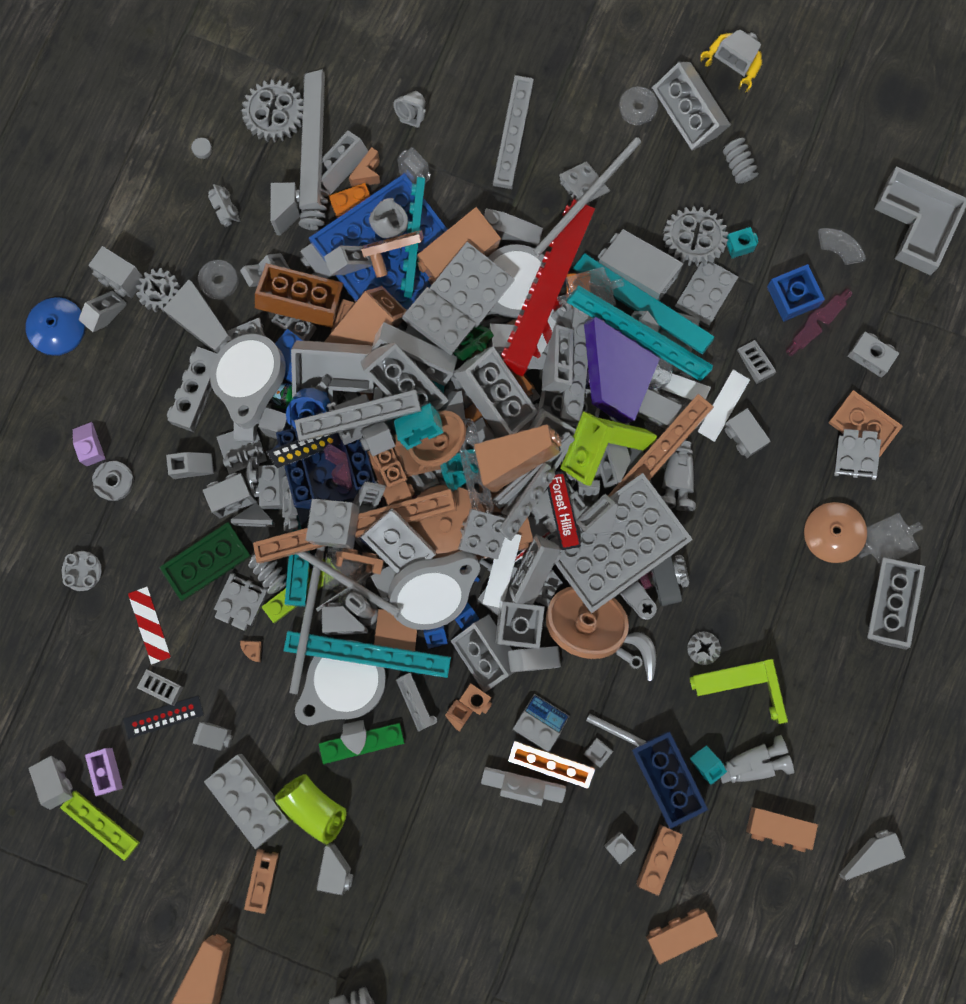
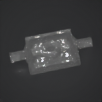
(594, 282)
(890, 539)
(351, 569)

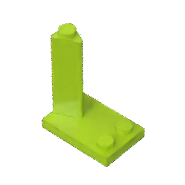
(591, 442)
(741, 677)

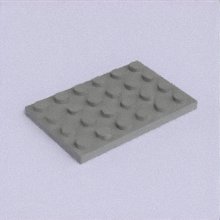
(641, 539)

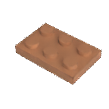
(861, 415)

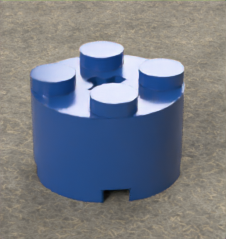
(306, 404)

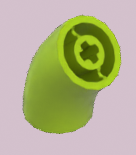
(311, 809)

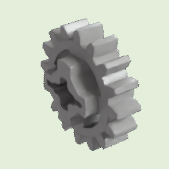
(166, 284)

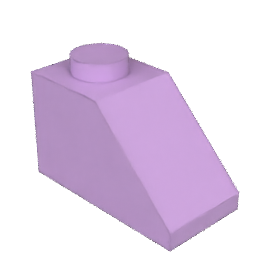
(87, 444)

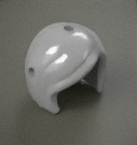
(388, 219)

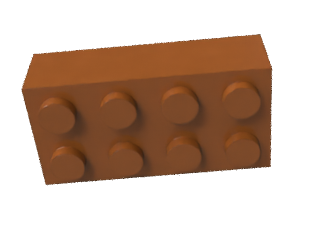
(298, 295)

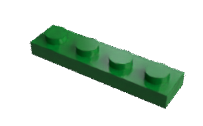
(375, 740)

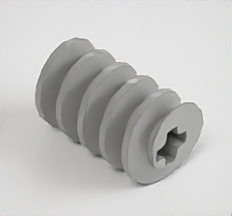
(738, 161)
(311, 216)
(269, 574)

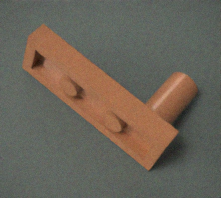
(375, 249)

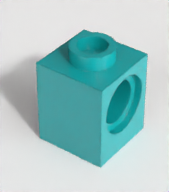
(737, 249)
(708, 765)

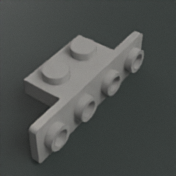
(524, 501)
(523, 787)

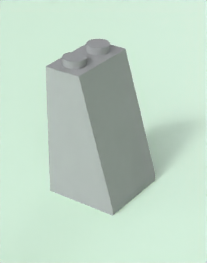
(641, 264)

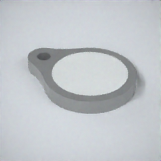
(523, 267)
(247, 376)
(433, 590)
(340, 690)

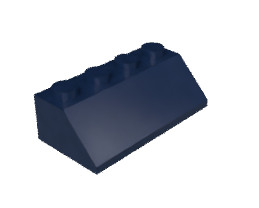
(669, 779)

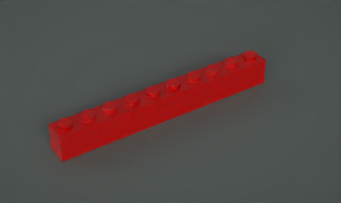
(545, 292)

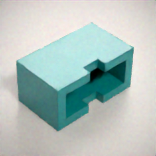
(417, 426)

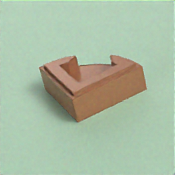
(252, 649)

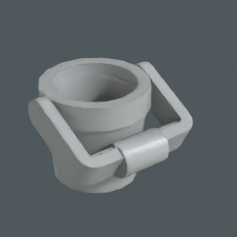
(409, 106)

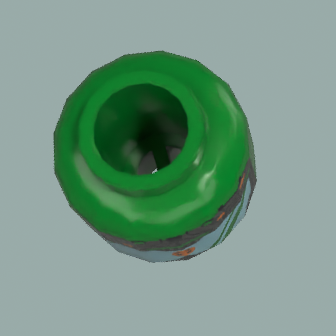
(283, 396)

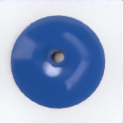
(60, 336)

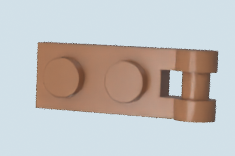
(261, 882)

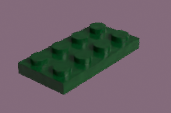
(205, 561)

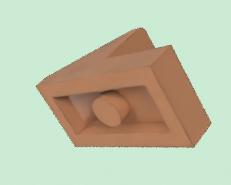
(363, 172)

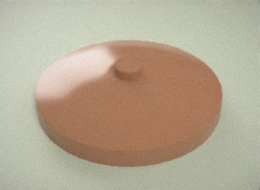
(444, 530)
(584, 632)

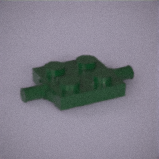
(475, 340)

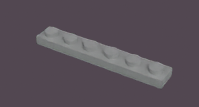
(513, 132)
(574, 396)
(357, 415)

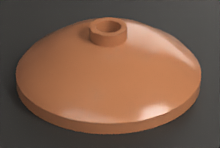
(444, 446)
(832, 546)

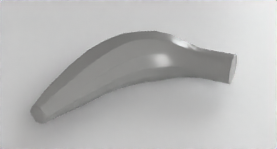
(647, 650)

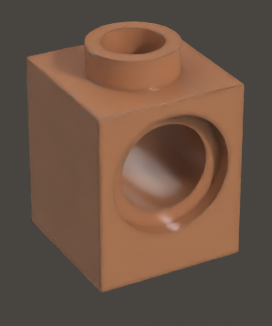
(469, 693)

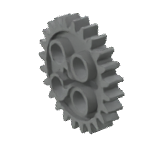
(256, 108)
(677, 232)

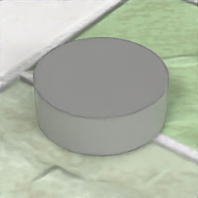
(201, 148)

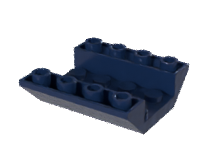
(312, 474)

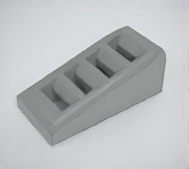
(758, 377)
(369, 501)
(174, 694)

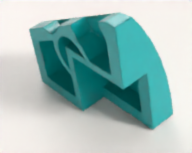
(454, 473)

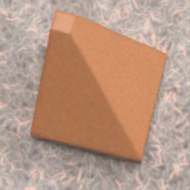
(458, 714)

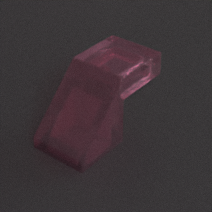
(341, 473)

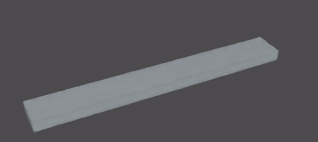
(312, 140)

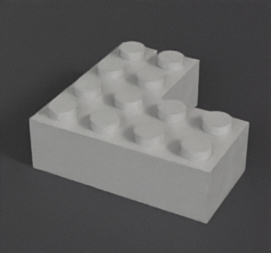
(929, 212)
(336, 360)

